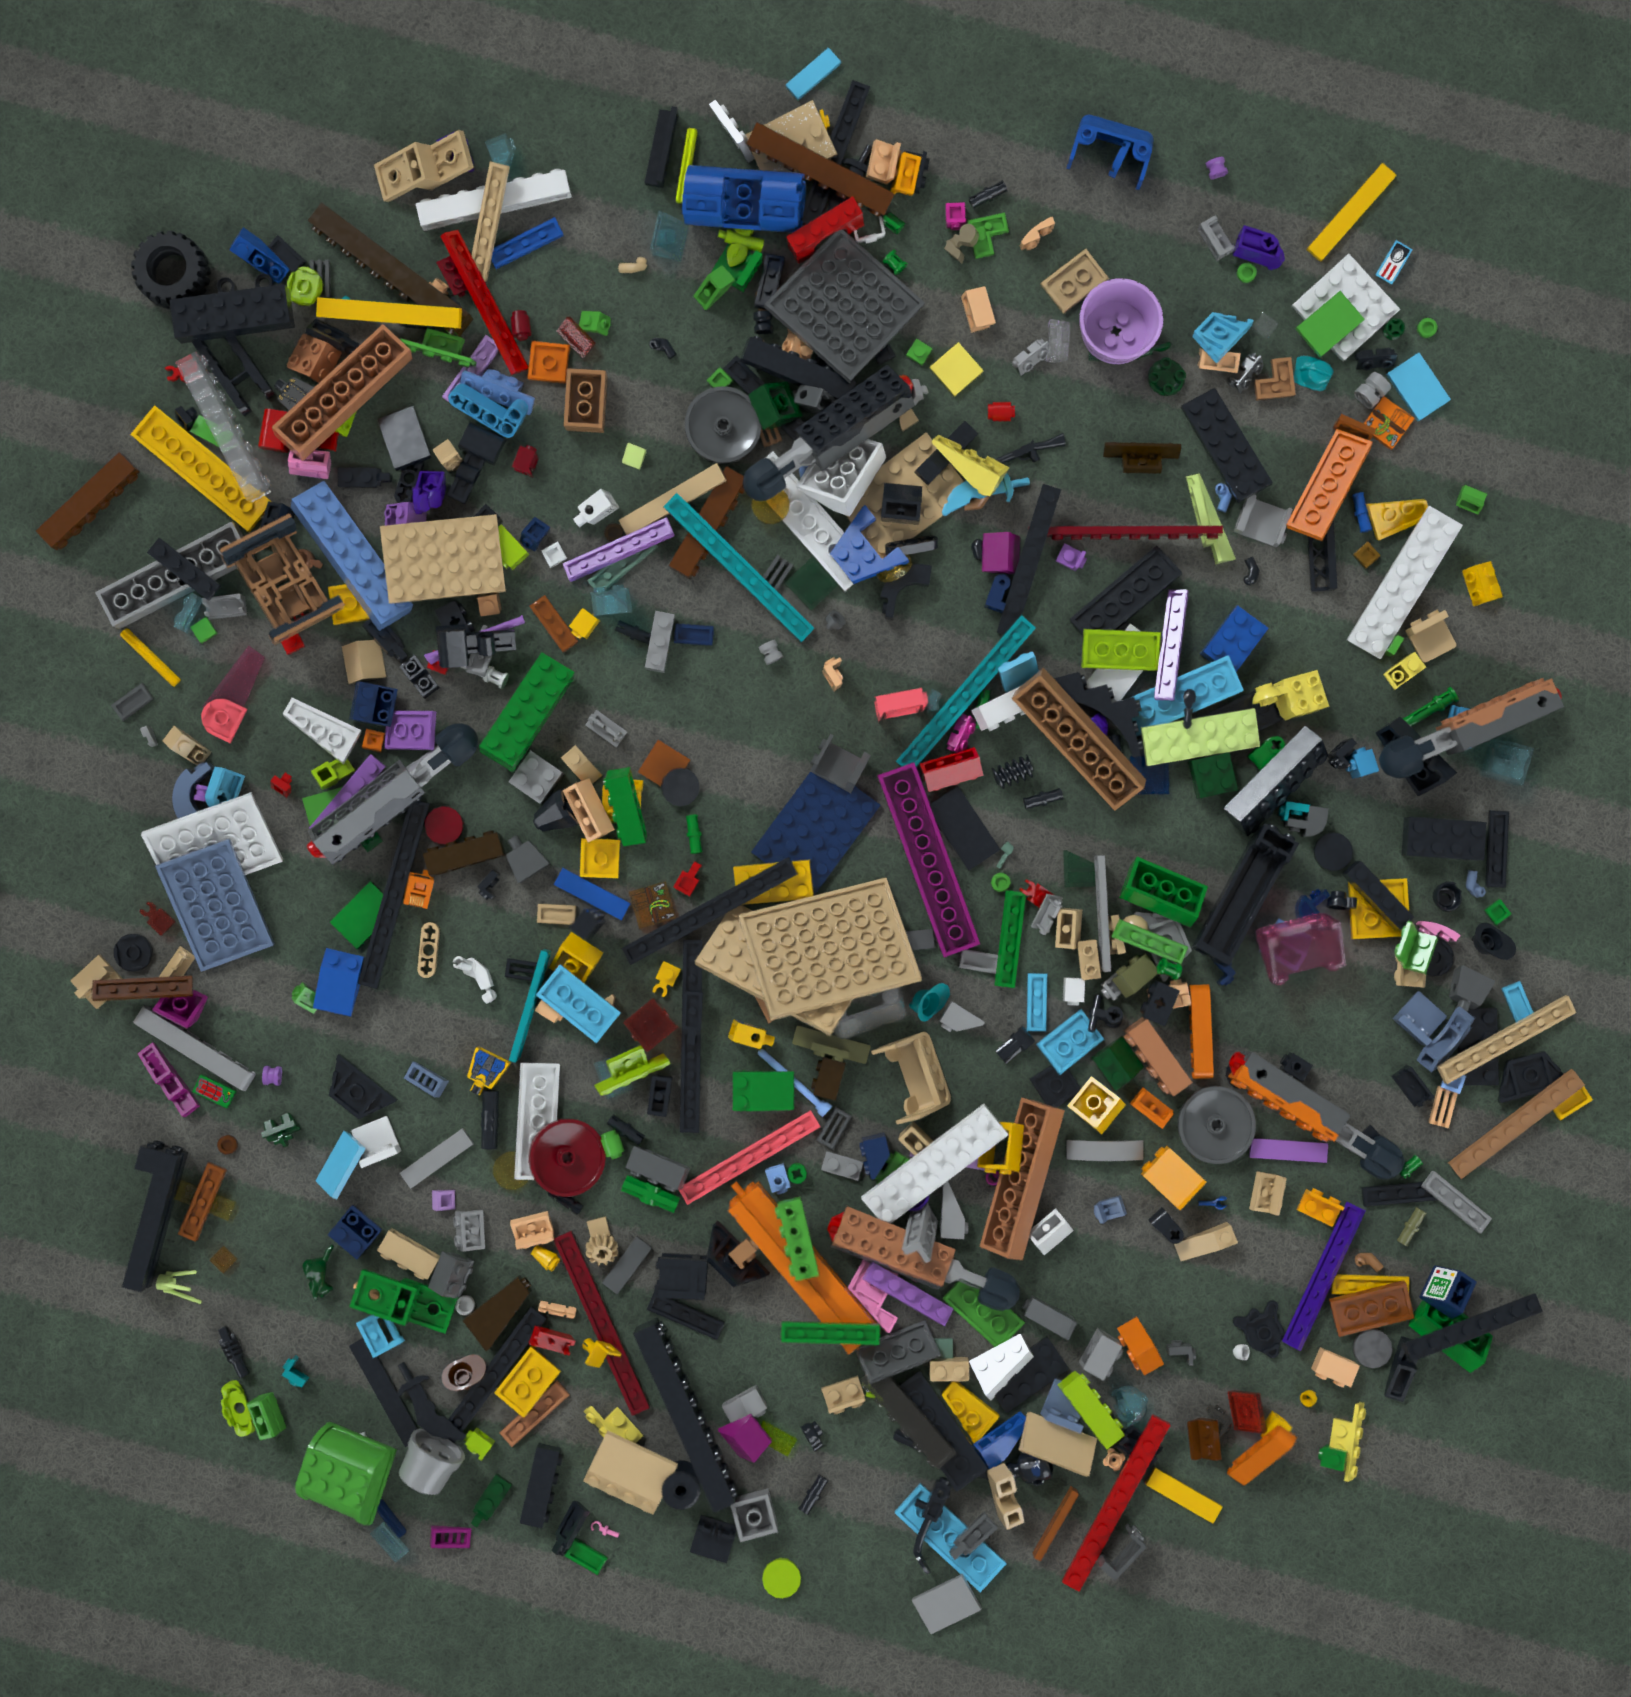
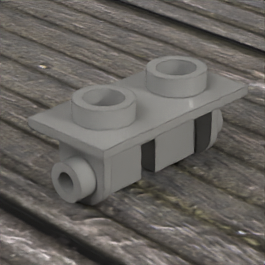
(1026, 361)
(606, 728)
(1047, 911)

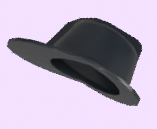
(1493, 941)

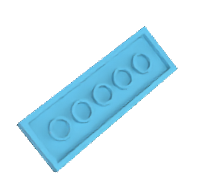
(1210, 683)
(976, 1567)

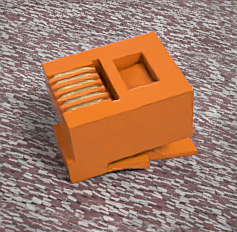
(418, 889)

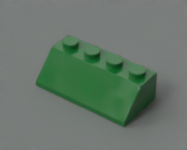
(1468, 1354)

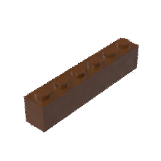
(88, 501)
(715, 514)

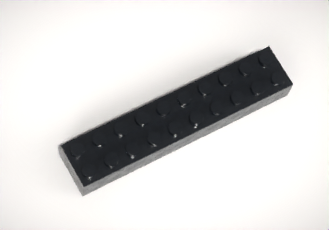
(685, 1414)

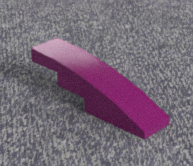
(168, 1079)

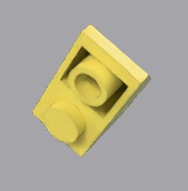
(1404, 670)

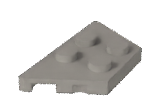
(1166, 928)

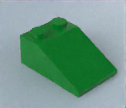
(763, 1090)

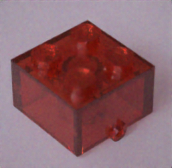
(650, 1024)

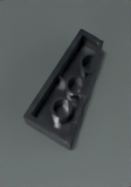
(1435, 769)

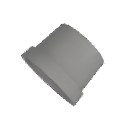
(429, 1462)

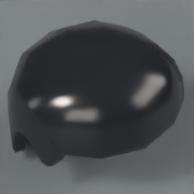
(1444, 902)

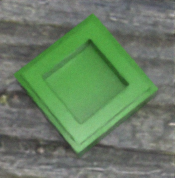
(720, 378)
(204, 630)
(1394, 645)

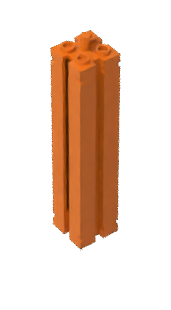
(823, 1294)

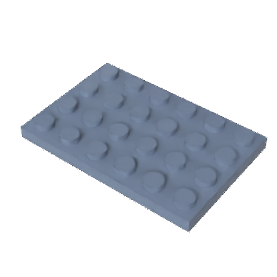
(215, 904)

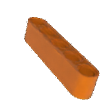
(1201, 1032)
(1261, 1455)

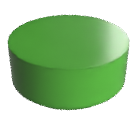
(1246, 272)
(1427, 328)
(1000, 882)

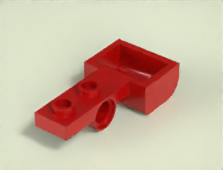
(270, 442)

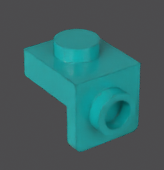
(294, 1376)

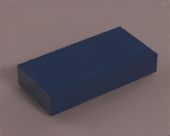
(694, 634)

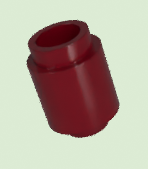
(520, 325)

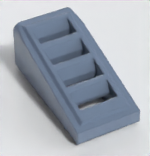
(442, 1082)

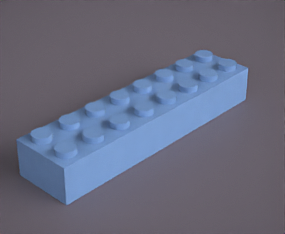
(348, 553)

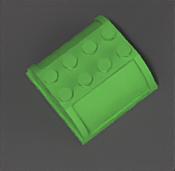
(345, 1472)

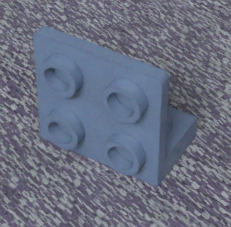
(1419, 1018)
(1059, 1409)

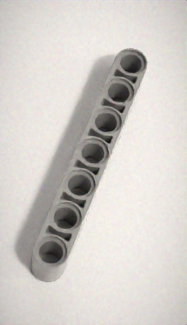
(193, 1048)

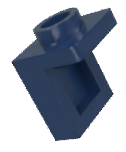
(1228, 977)

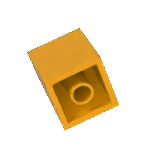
(1172, 1177)

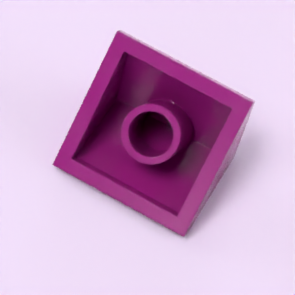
(1000, 552)
(182, 1010)
(746, 1437)

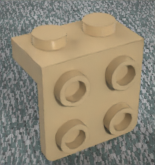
(1431, 636)

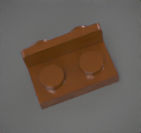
(1204, 1439)

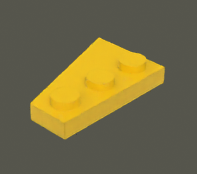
(1395, 516)
(970, 1410)

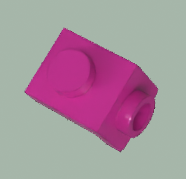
(955, 215)

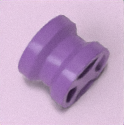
(1216, 167)
(201, 791)
(272, 1075)

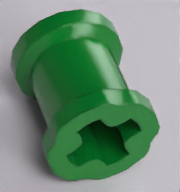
(895, 262)
(1169, 969)

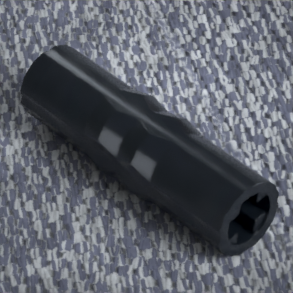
(490, 1118)

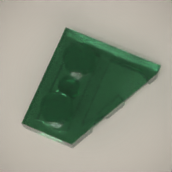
(1077, 871)

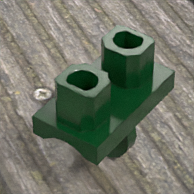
(281, 1133)

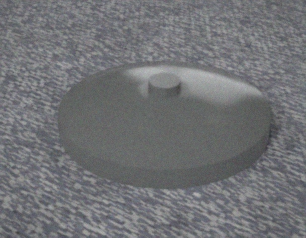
(722, 425)
(1216, 1124)

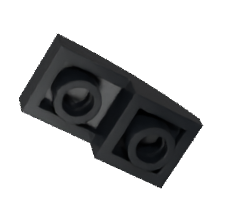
(419, 676)

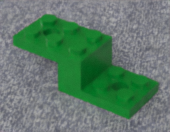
(402, 1301)

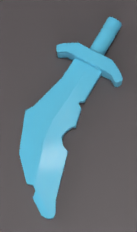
(965, 492)

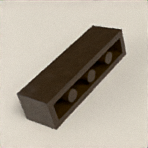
(464, 854)

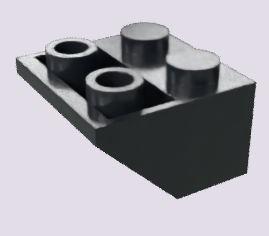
(901, 503)

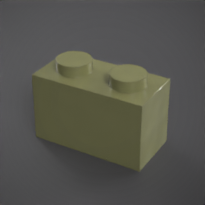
(1135, 975)

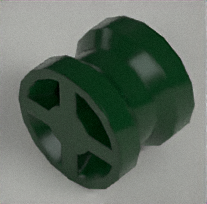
(1393, 325)

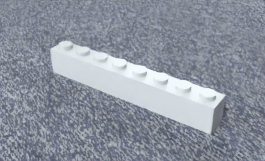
(518, 195)

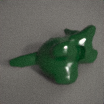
(315, 1272)

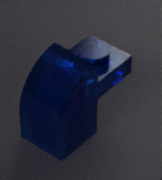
(1306, 906)

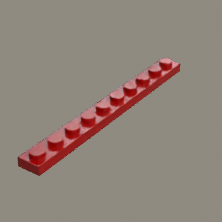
(1116, 1502)

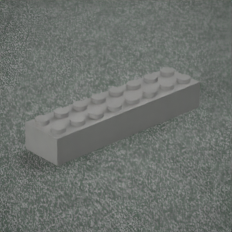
(157, 586)

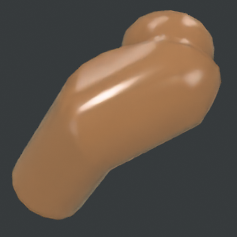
(1368, 1259)

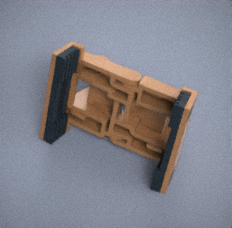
(268, 573)

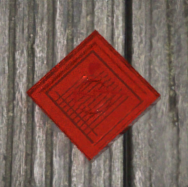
(1247, 1411)

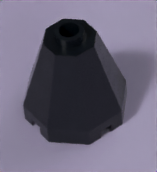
(555, 813)

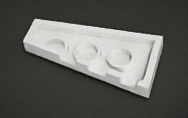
(327, 731)

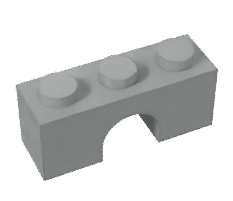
(659, 641)

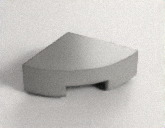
(148, 732)

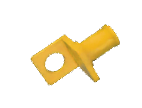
(598, 1352)

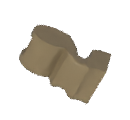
(967, 236)

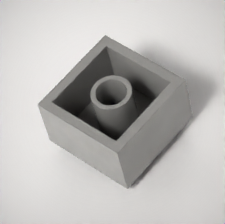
(536, 777)
(1101, 1354)
(754, 1515)

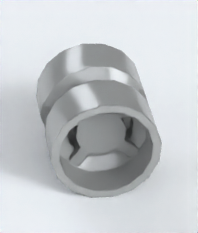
(1374, 388)

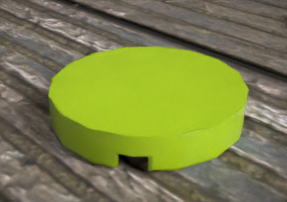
(305, 286)
(781, 1578)

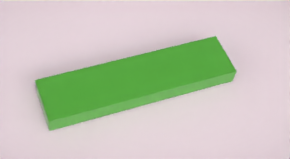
(1150, 941)

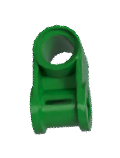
(1264, 754)

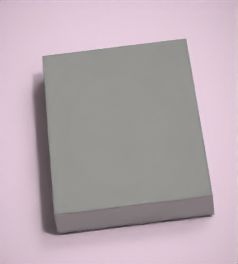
(946, 1603)

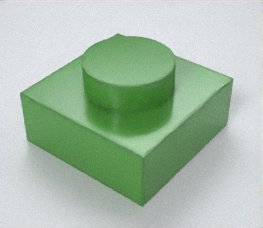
(919, 352)

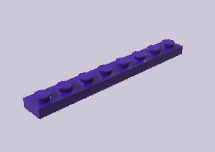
(1323, 1276)

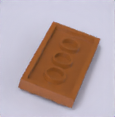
(1371, 1308)

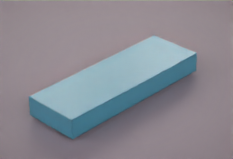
(813, 74)
(1036, 1002)

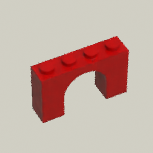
(844, 216)

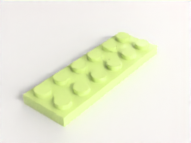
(1205, 737)

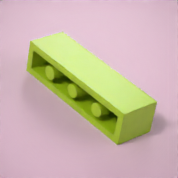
(1091, 1410)

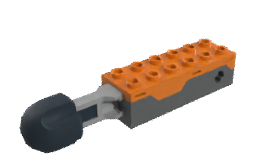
(1313, 1113)

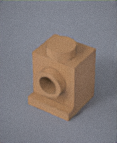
(744, 1251)

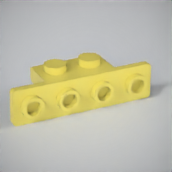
(615, 1422)
(1346, 1437)

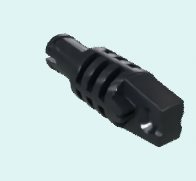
(233, 1351)

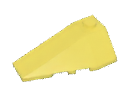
(981, 473)

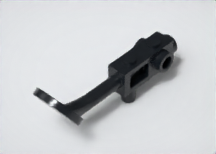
(931, 1512)

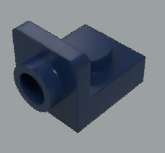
(533, 534)

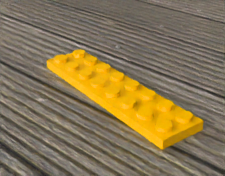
(198, 467)

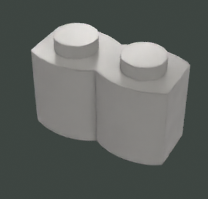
(745, 1403)

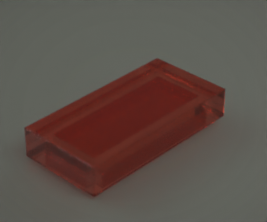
(576, 337)

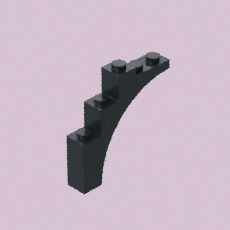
(1100, 698)

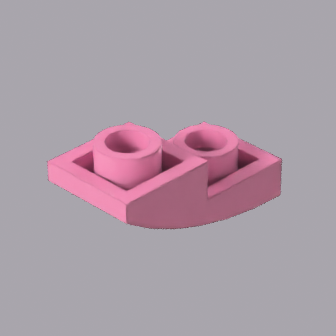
(1434, 928)

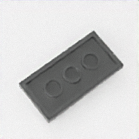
(898, 1352)

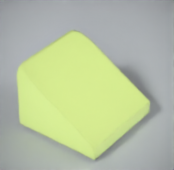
(634, 456)

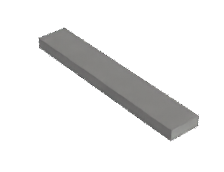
(1102, 913)

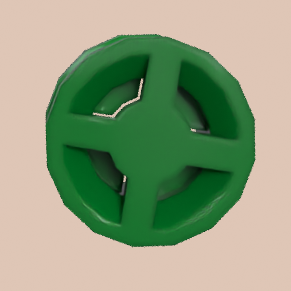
(797, 1170)

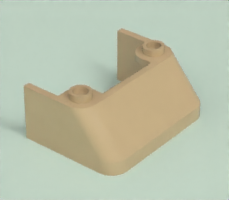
(921, 1073)

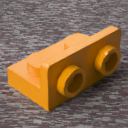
(1320, 1207)

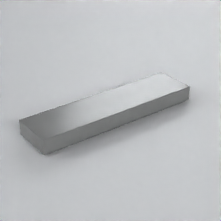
(436, 1158)
(1456, 1202)

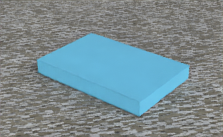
(1418, 387)
(1069, 1042)
(340, 1164)

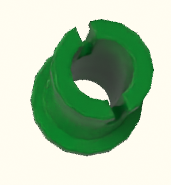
(1410, 1166)

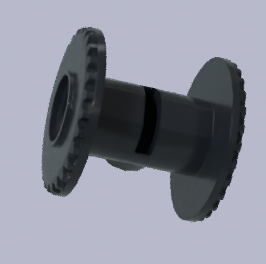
(682, 1487)

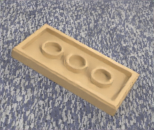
(1057, 1444)

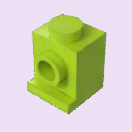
(478, 1442)

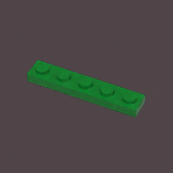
(1010, 939)
(830, 1332)

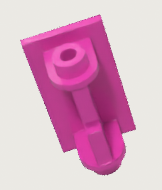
(965, 726)

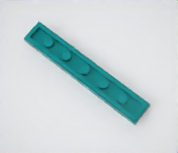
(530, 1005)

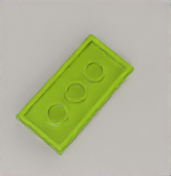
(1120, 649)

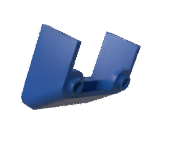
(1113, 132)

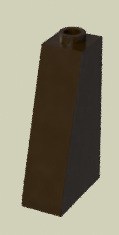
(495, 1313)

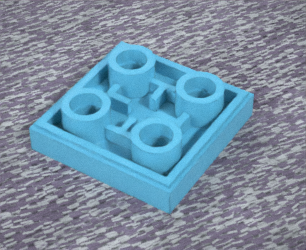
(1018, 671)

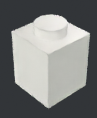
(1073, 990)

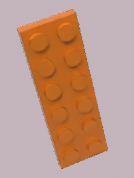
(1329, 485)

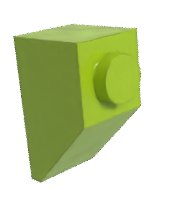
(511, 551)

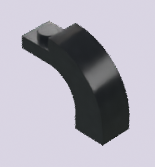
(917, 575)

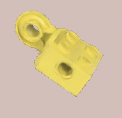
(1294, 695)

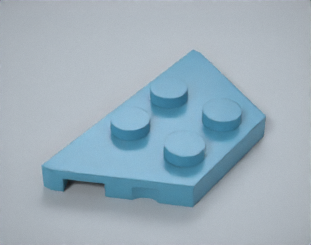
(1220, 334)

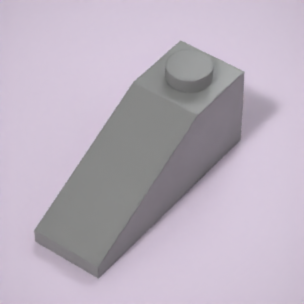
(952, 1219)

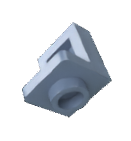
(1109, 1209)

